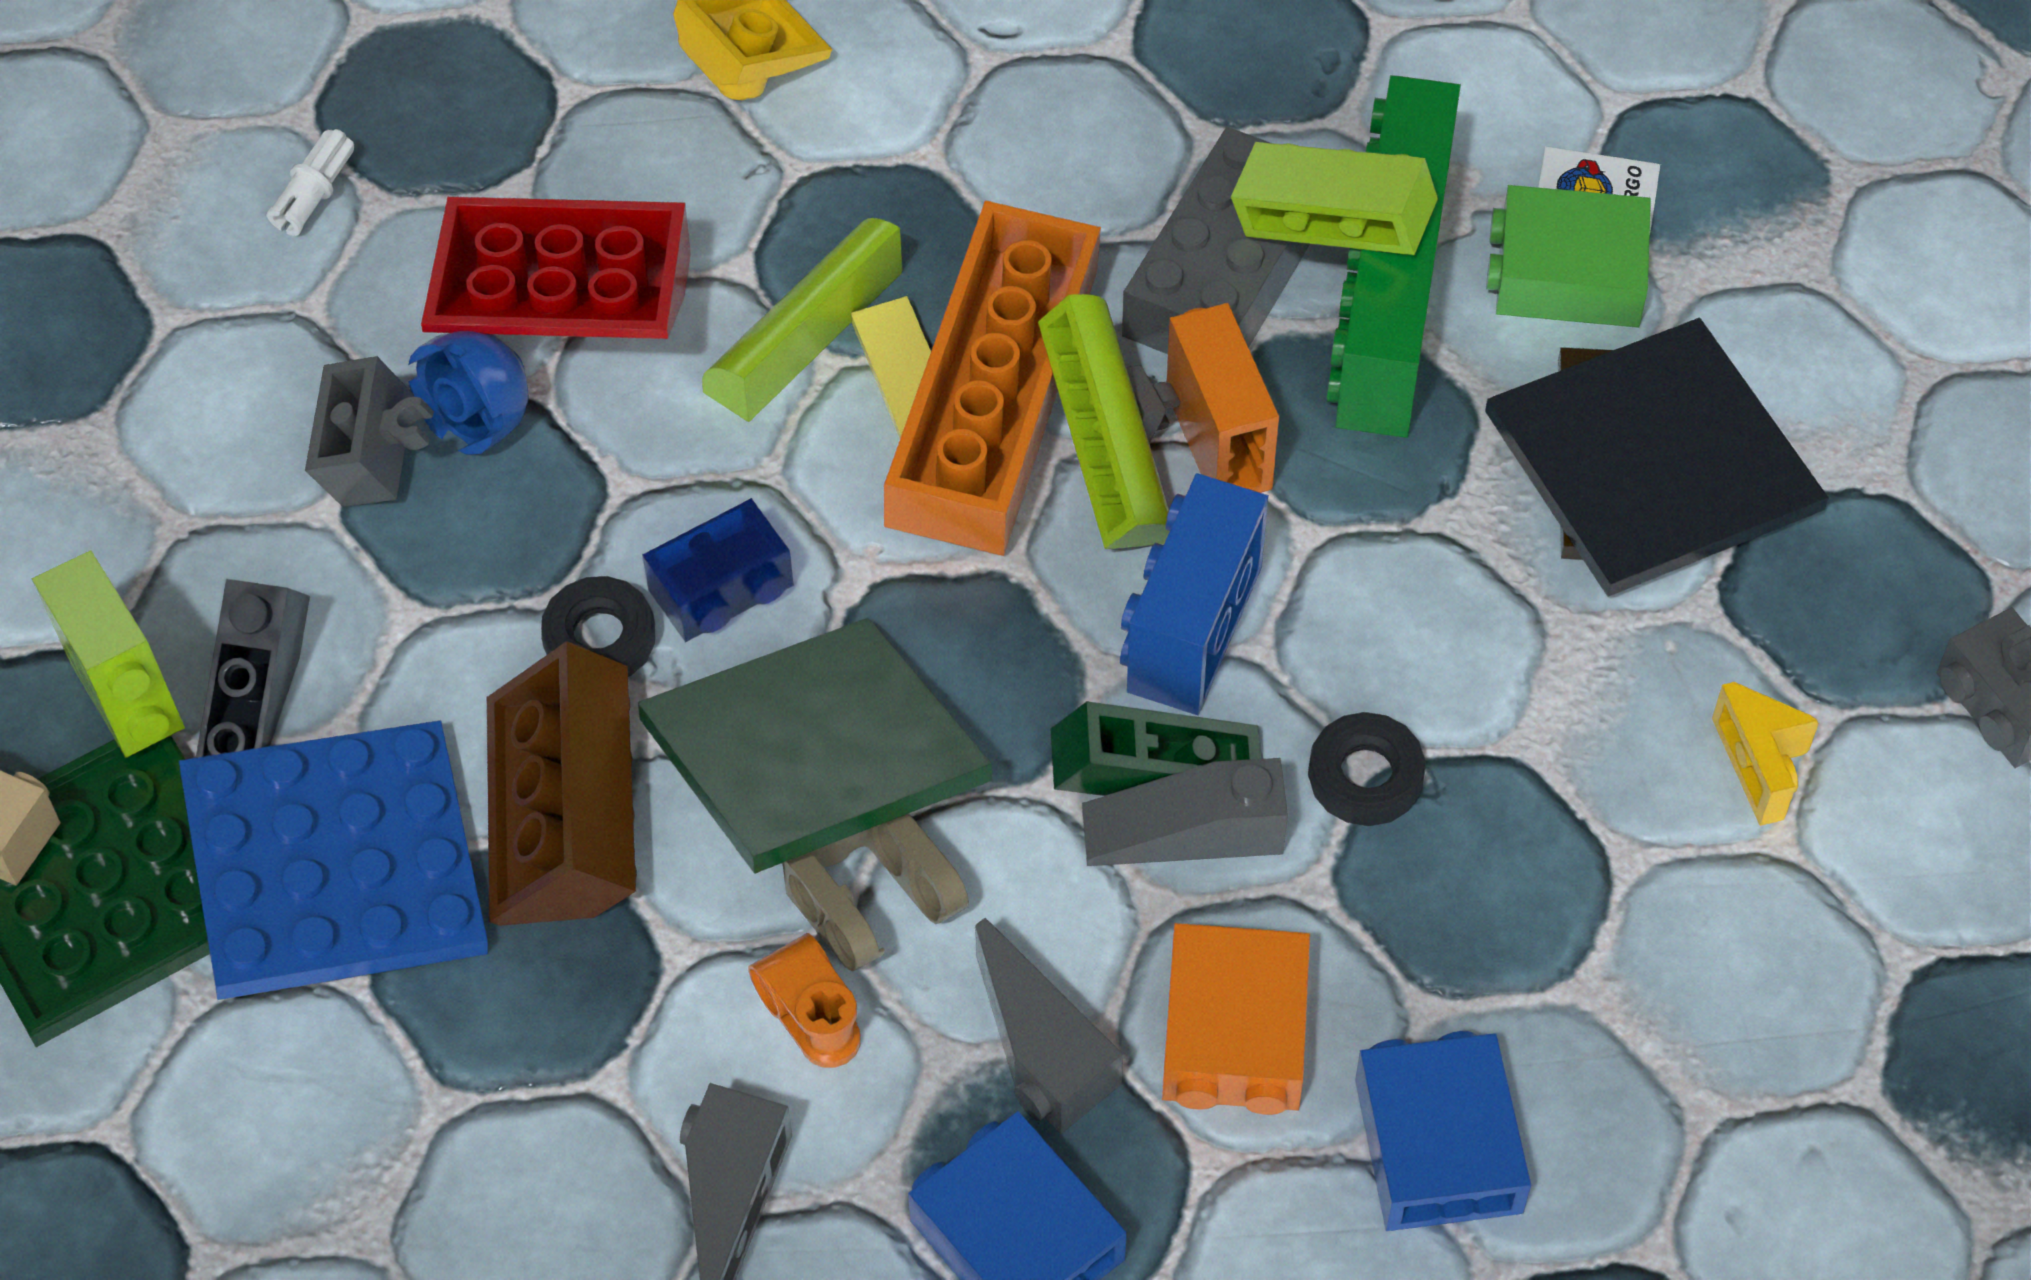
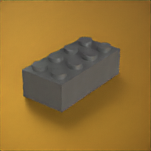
(1207, 258)

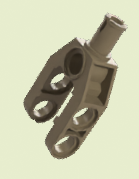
(909, 859)

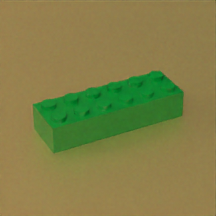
(1392, 290)

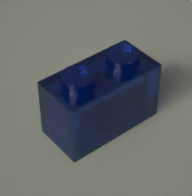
(718, 570)

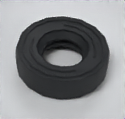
(606, 596)
(1363, 804)

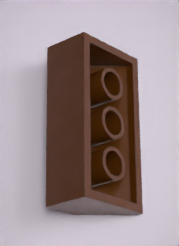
(560, 790)

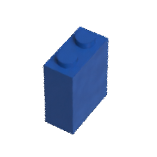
(1441, 1131)
(1014, 1211)

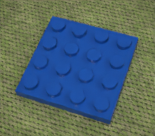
(331, 859)

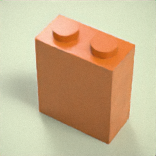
(1222, 398)
(1236, 1018)

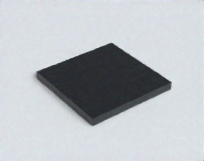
(1655, 456)

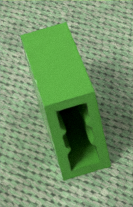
(1570, 256)

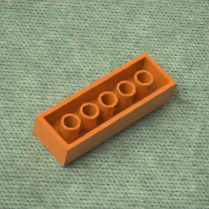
(988, 381)

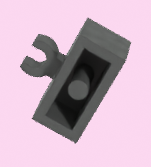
(363, 431)
(1991, 678)

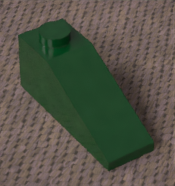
(1121, 747)

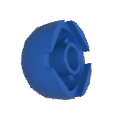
(471, 386)

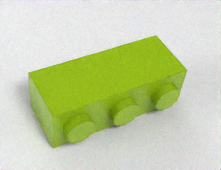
(1335, 197)

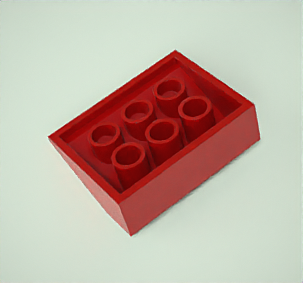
(559, 268)

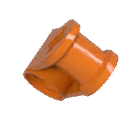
(809, 1001)

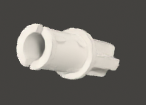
(311, 181)

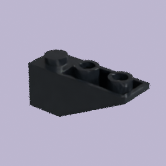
(251, 666)

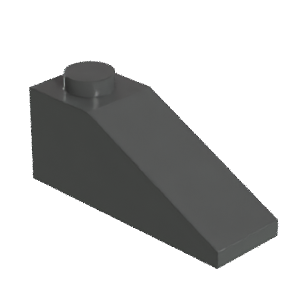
(1191, 815)
(1051, 1048)
(732, 1162)

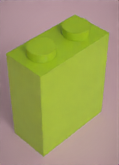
(108, 653)

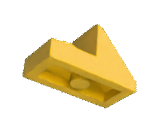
(1760, 742)

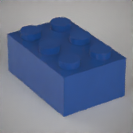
(1193, 593)

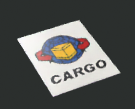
(1599, 174)

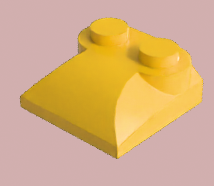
(746, 42)

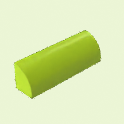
(806, 319)
(1105, 422)

